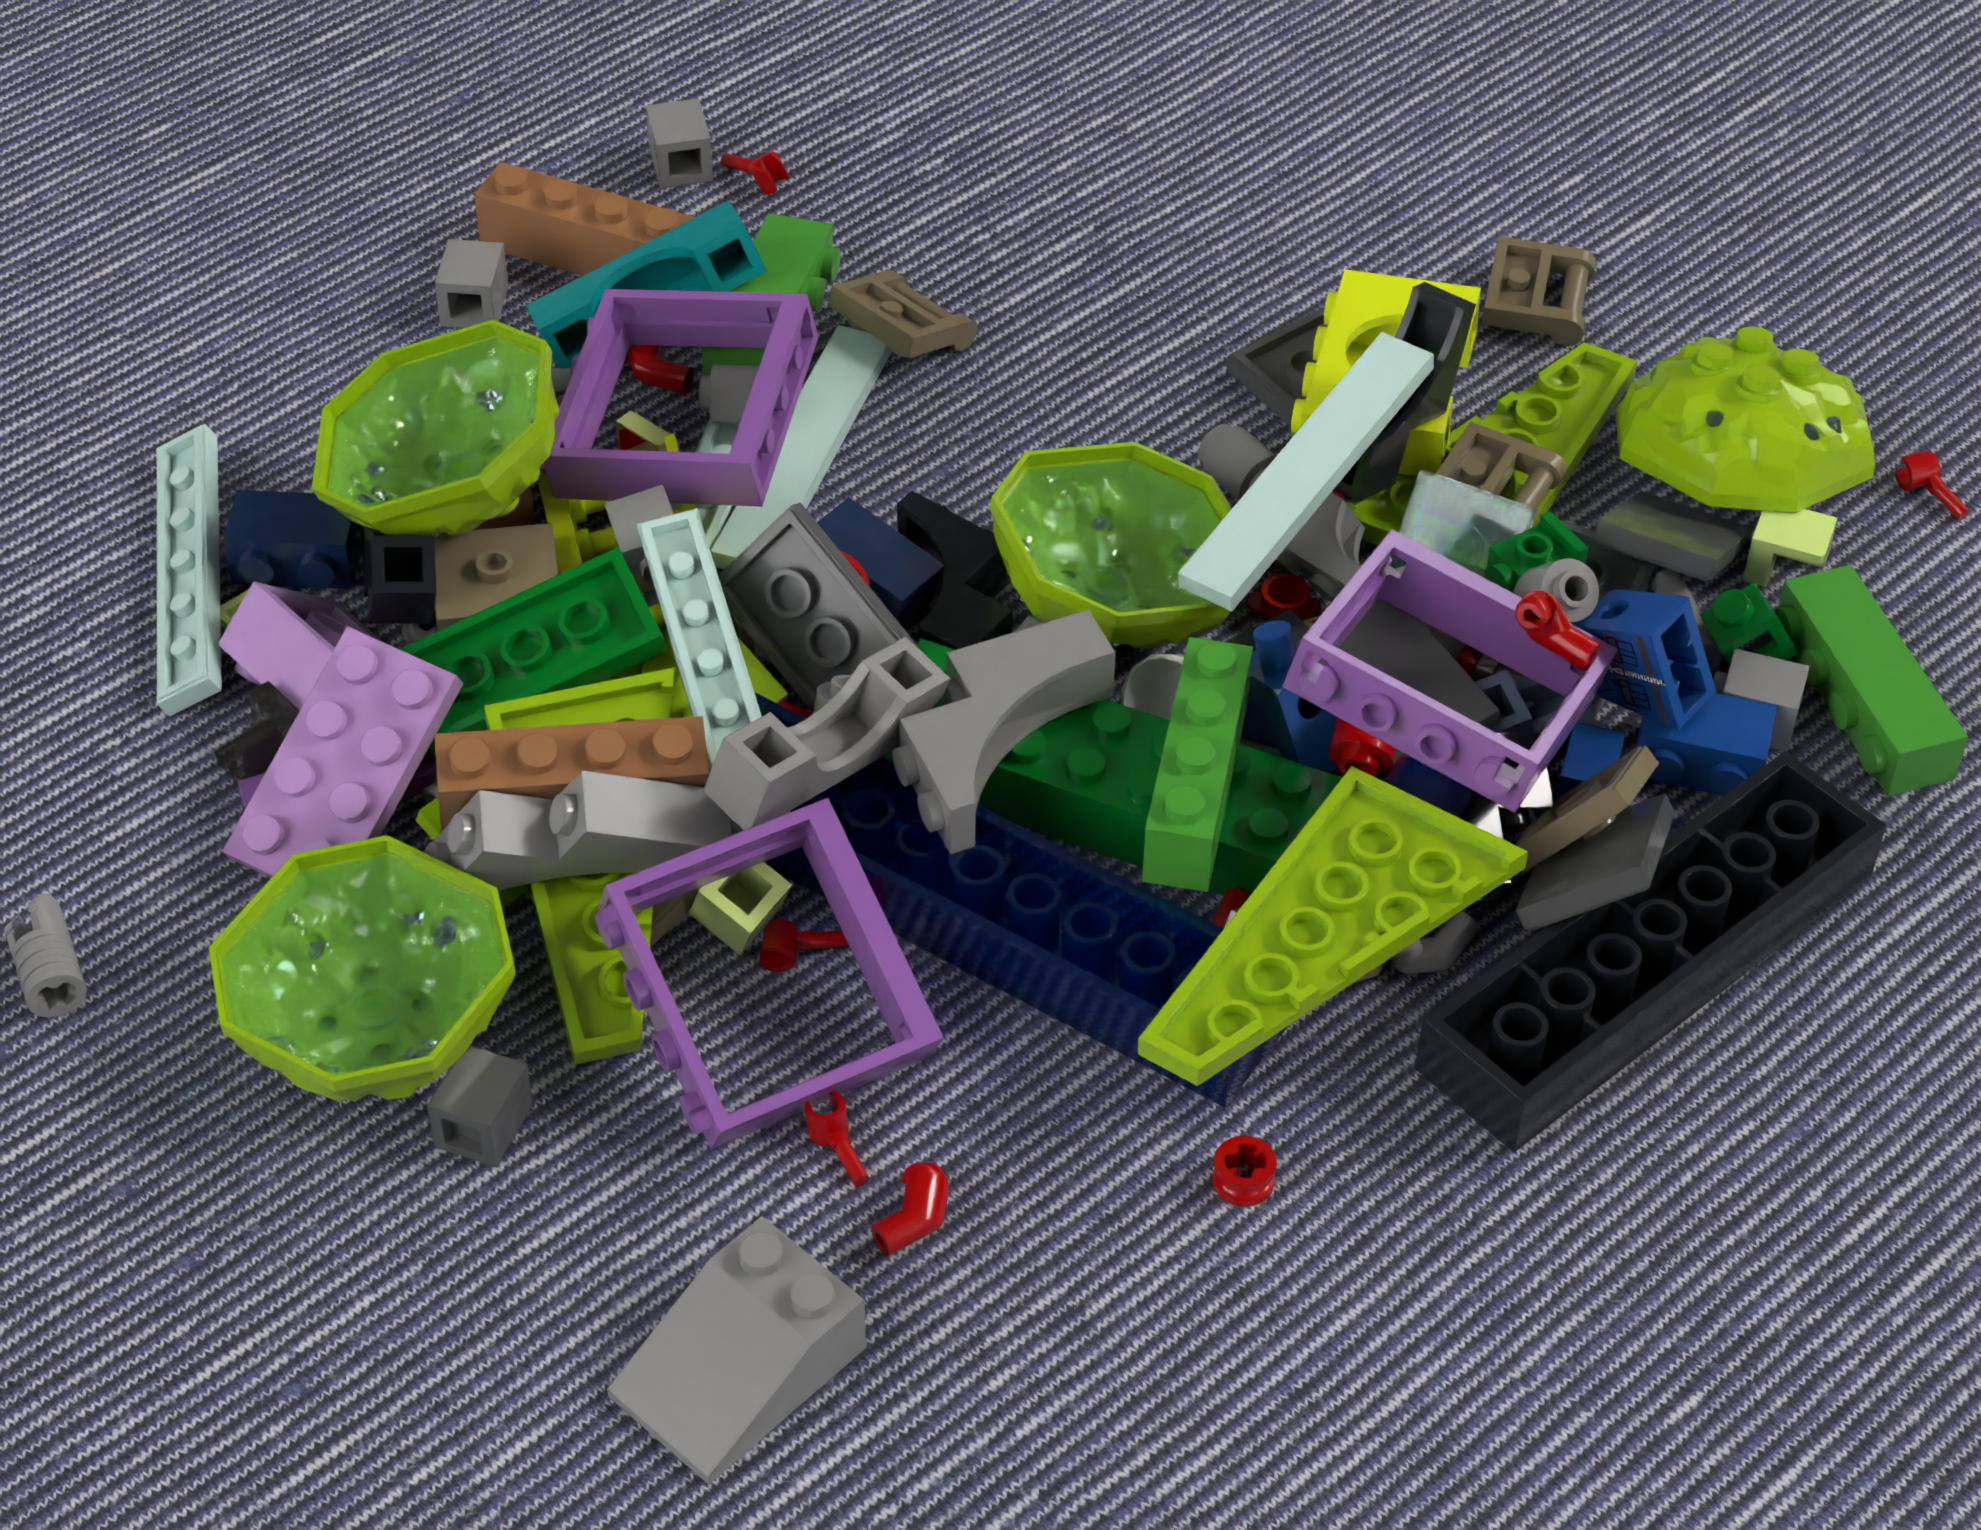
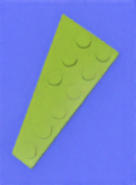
(1554, 413)
(1337, 904)
(583, 970)

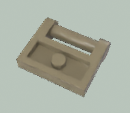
(1520, 285)
(900, 315)
(1490, 458)

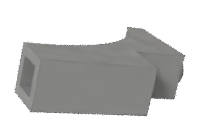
(992, 703)
(587, 829)

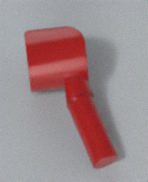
(765, 169)
(1925, 470)
(783, 941)
(833, 1131)

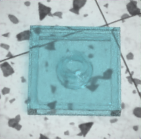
(1460, 520)

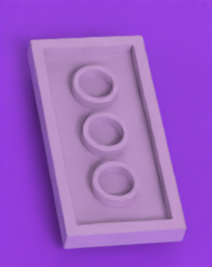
(345, 754)

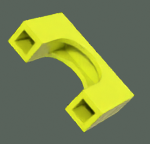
(1355, 318)

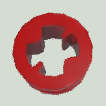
(1241, 1190)

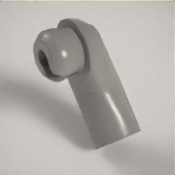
(1439, 951)

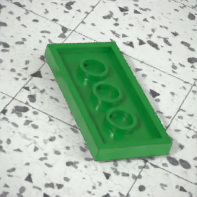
(544, 640)

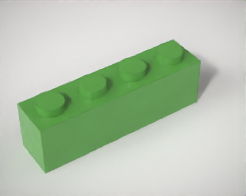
(797, 261)
(1871, 681)
(1197, 765)

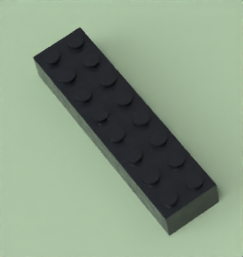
(1624, 975)

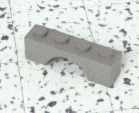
(1328, 554)
(776, 768)

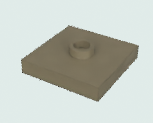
(489, 567)
(1588, 806)

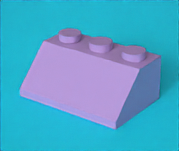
(286, 638)

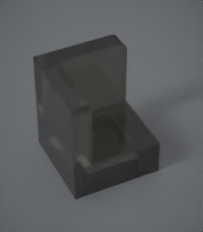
(256, 748)

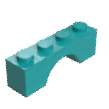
(700, 255)

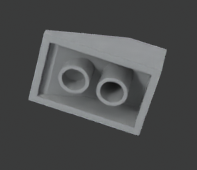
(741, 1350)

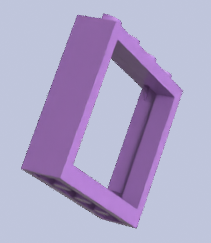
(683, 318)
(1411, 721)
(860, 919)

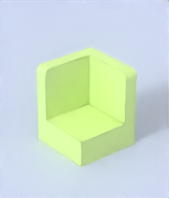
(1795, 536)

